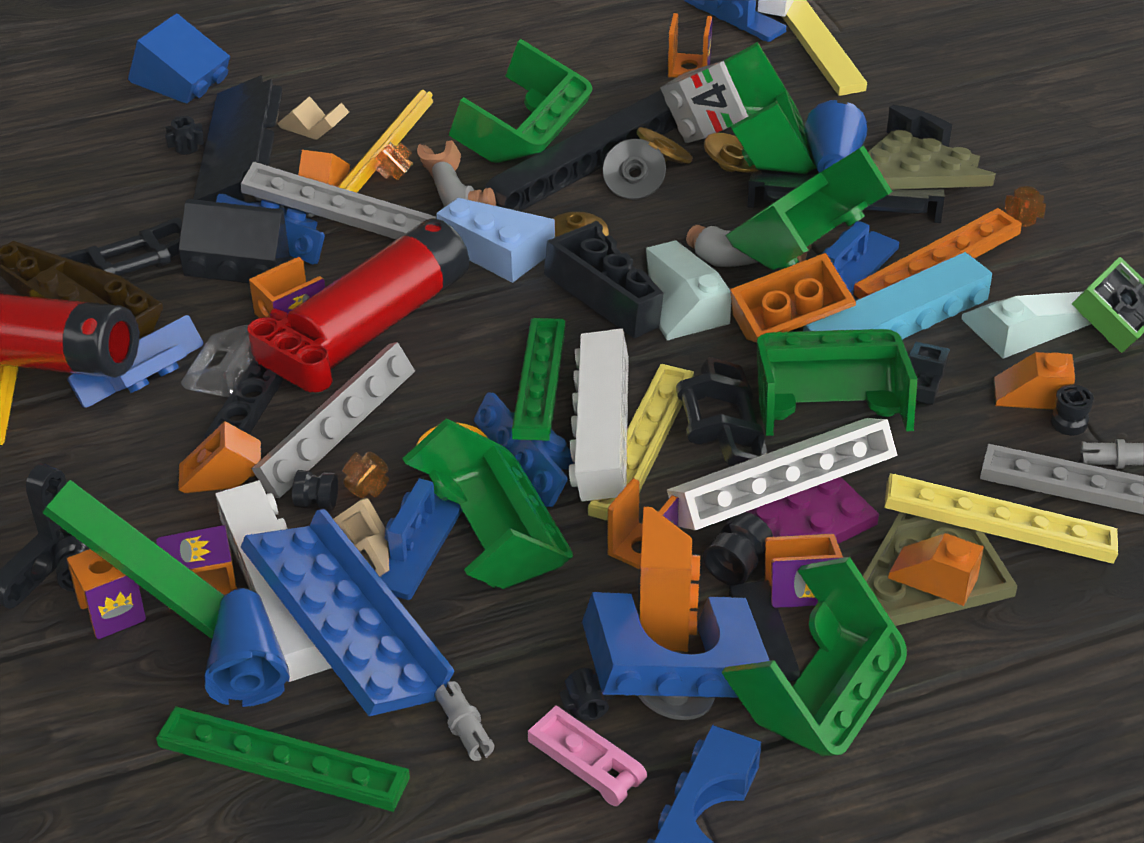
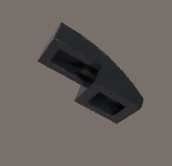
(919, 124)
(929, 367)

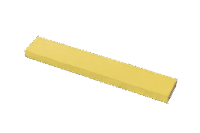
(824, 49)
(648, 429)
(1001, 518)

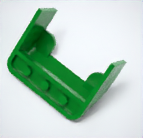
(552, 97)
(774, 128)
(810, 211)
(835, 368)
(496, 500)
(845, 677)

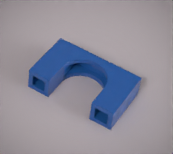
(636, 665)

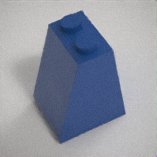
(177, 61)

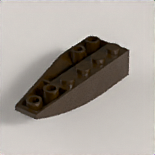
(50, 276)

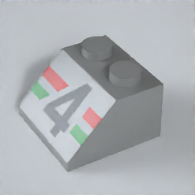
(704, 101)

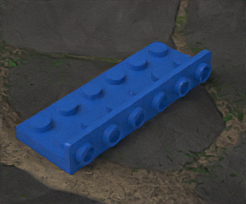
(350, 615)

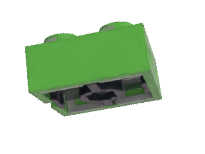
(1115, 304)

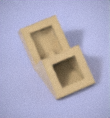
(310, 120)
(367, 534)

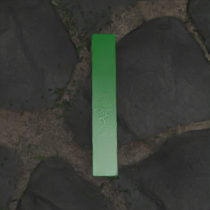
(539, 380)
(136, 556)
(284, 758)

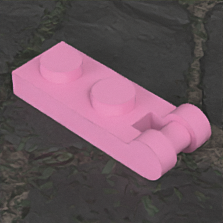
(587, 754)

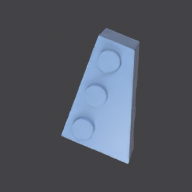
(499, 237)

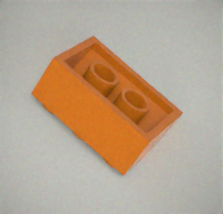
(790, 298)
(666, 582)

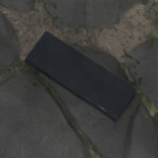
(769, 625)

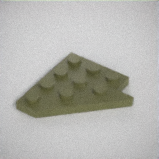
(925, 163)
(910, 604)

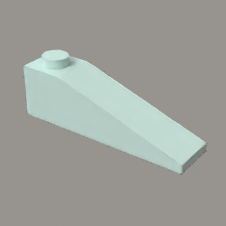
(692, 290)
(1025, 321)

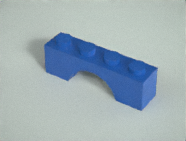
(720, 773)

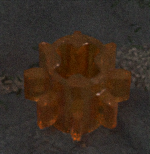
(393, 160)
(1025, 205)
(365, 474)

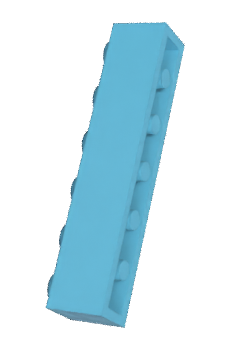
(917, 300)

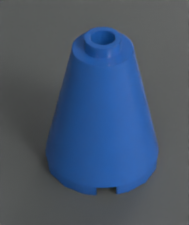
(834, 132)
(244, 653)

